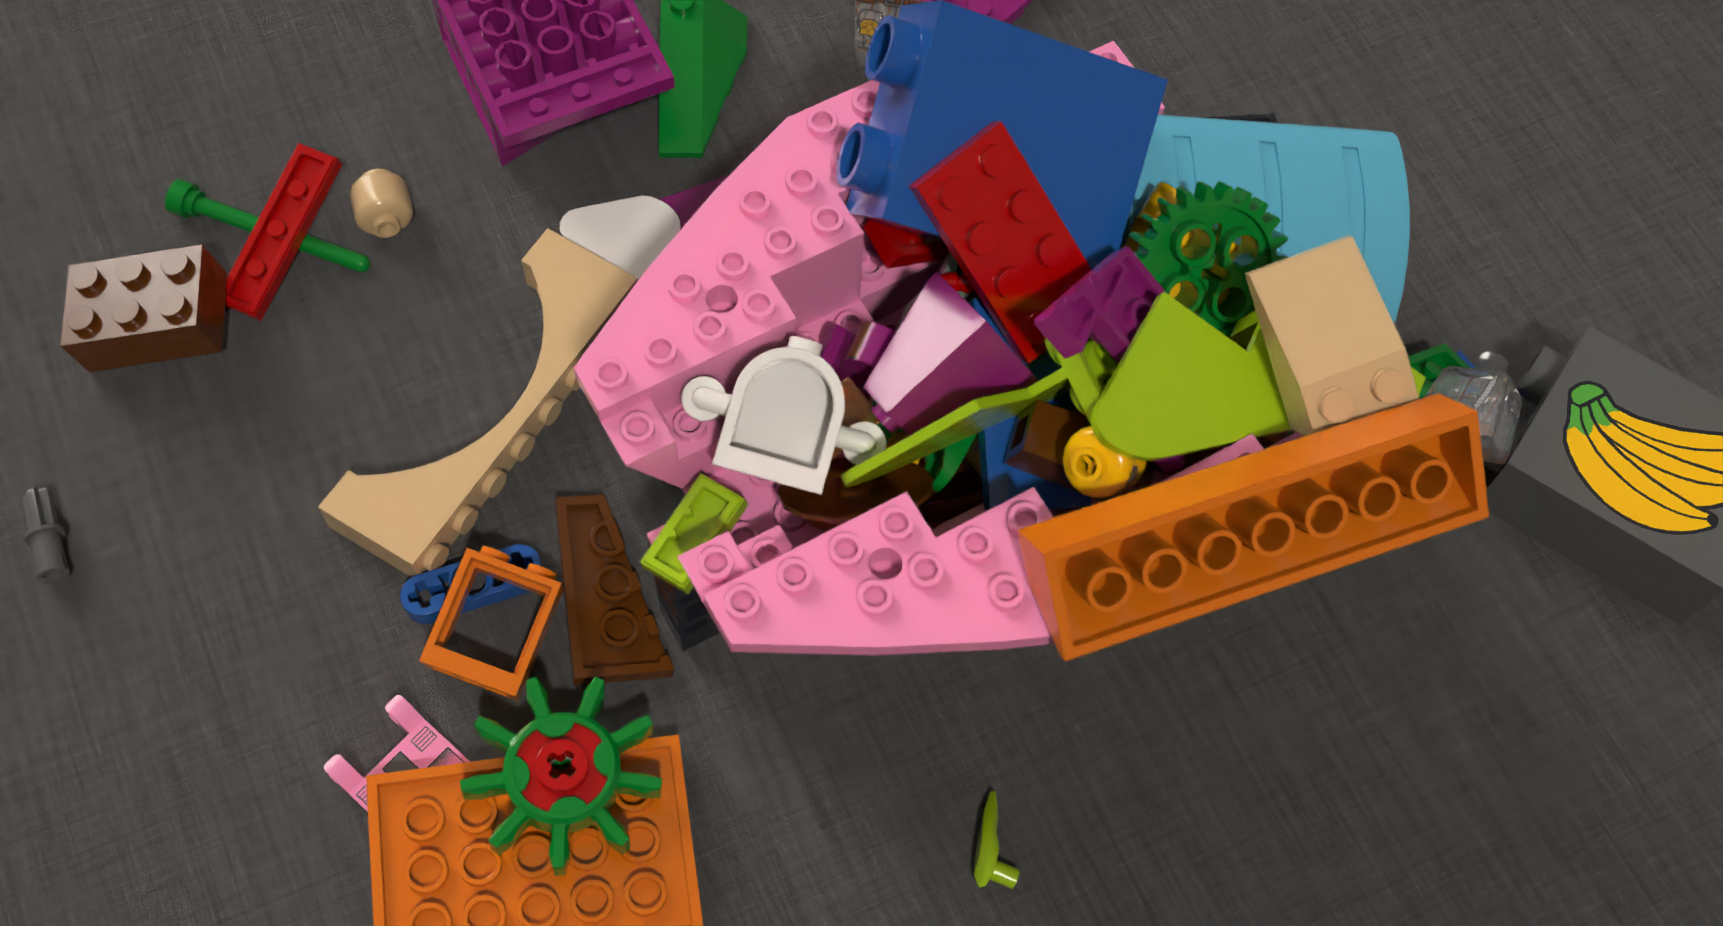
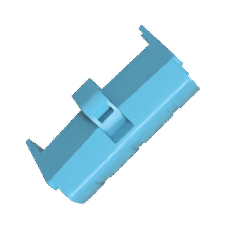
(1312, 178)

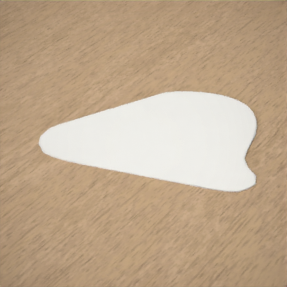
(623, 231)

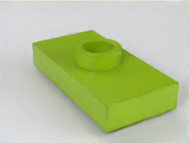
(700, 516)

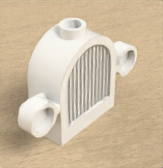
(783, 418)

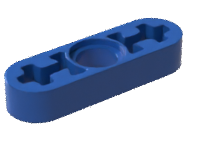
(434, 581)

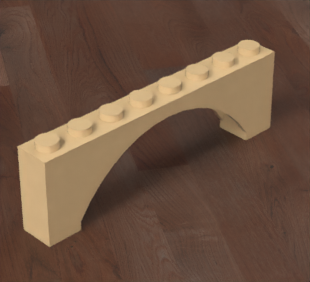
(421, 511)

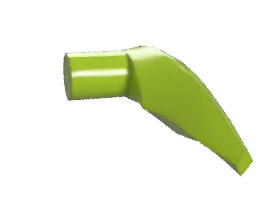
(987, 850)

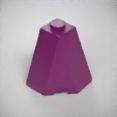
(941, 362)

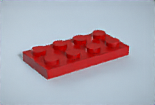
(1002, 233)

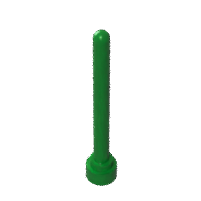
(187, 200)

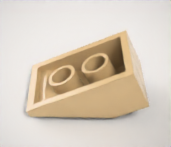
(1330, 337)

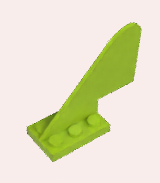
(1081, 375)
(1190, 387)

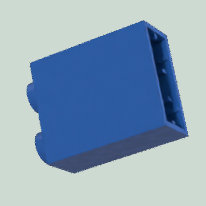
(953, 73)

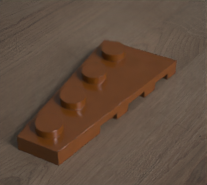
(604, 605)

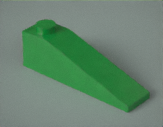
(704, 50)

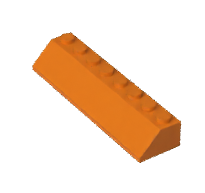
(1255, 524)

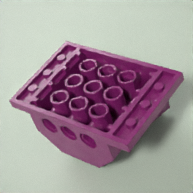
(548, 63)

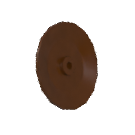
(842, 503)

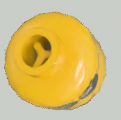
(1096, 469)

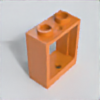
(496, 565)

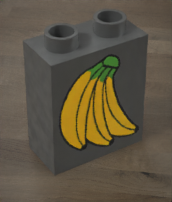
(1619, 473)

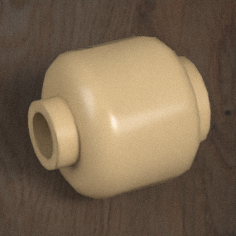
(381, 203)

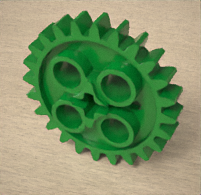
(1210, 248)

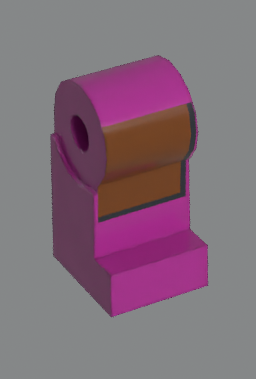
(855, 351)

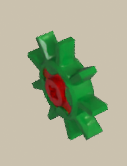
(564, 802)

